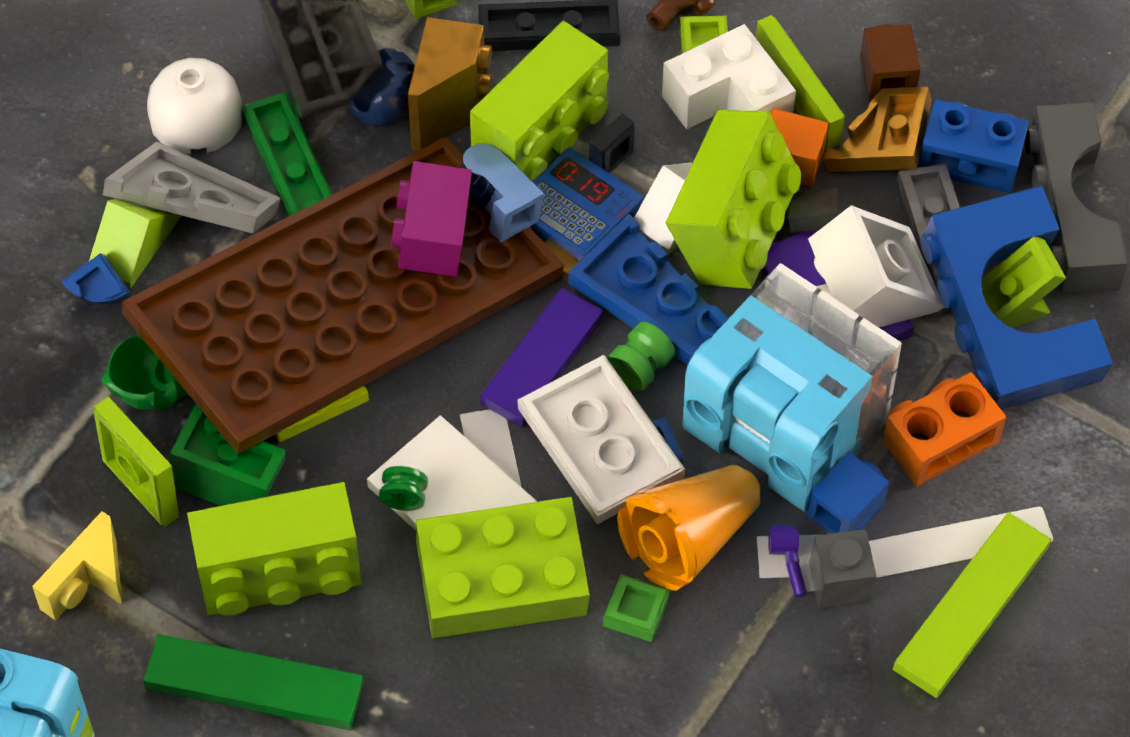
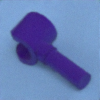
(785, 541)

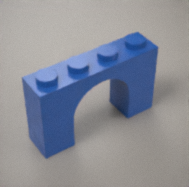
(1006, 361)

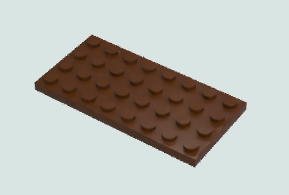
(323, 306)

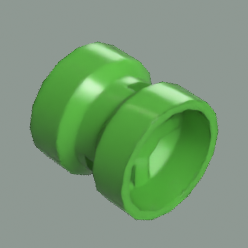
(642, 355)

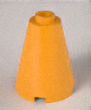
(686, 522)

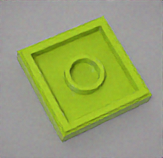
(136, 462)

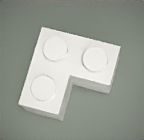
(725, 75)

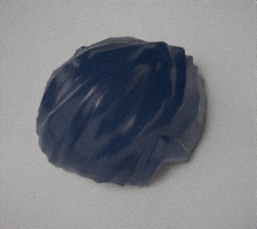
(386, 96)

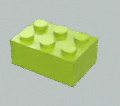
(545, 101)
(734, 199)
(275, 549)
(502, 567)

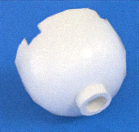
(194, 106)

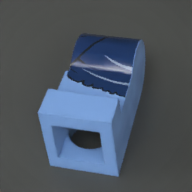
(502, 191)

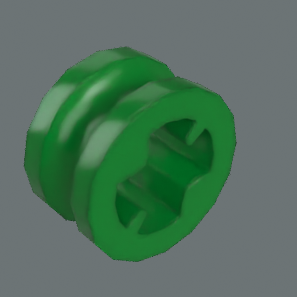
(403, 488)

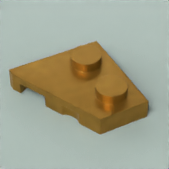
(886, 134)

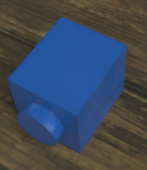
(848, 496)

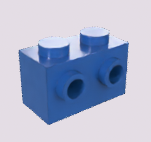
(974, 144)

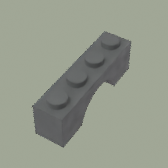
(1087, 245)

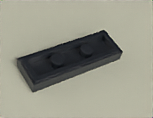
(527, 24)

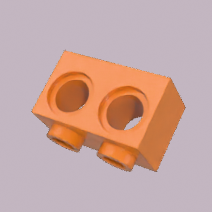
(950, 436)

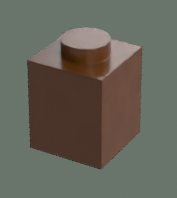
(889, 58)

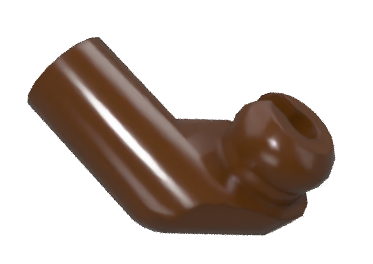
(666, 10)

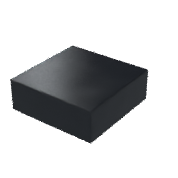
(613, 143)

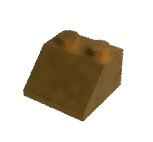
(447, 80)

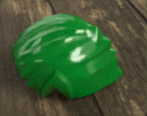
(141, 377)

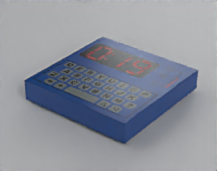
(581, 203)

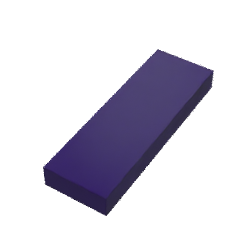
(542, 353)

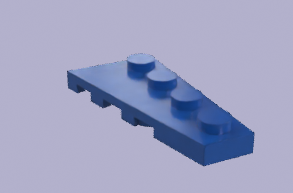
(640, 285)

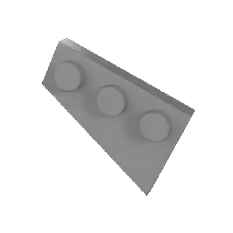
(191, 188)

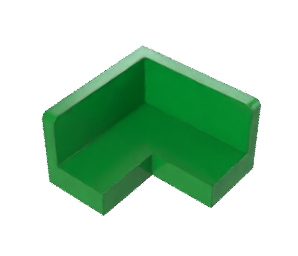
(214, 471)

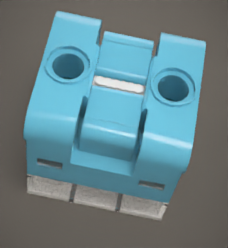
(791, 384)

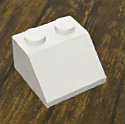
(874, 267)

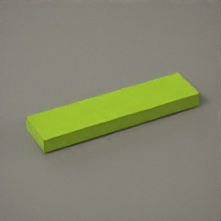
(971, 605)

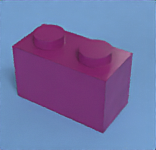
(434, 218)

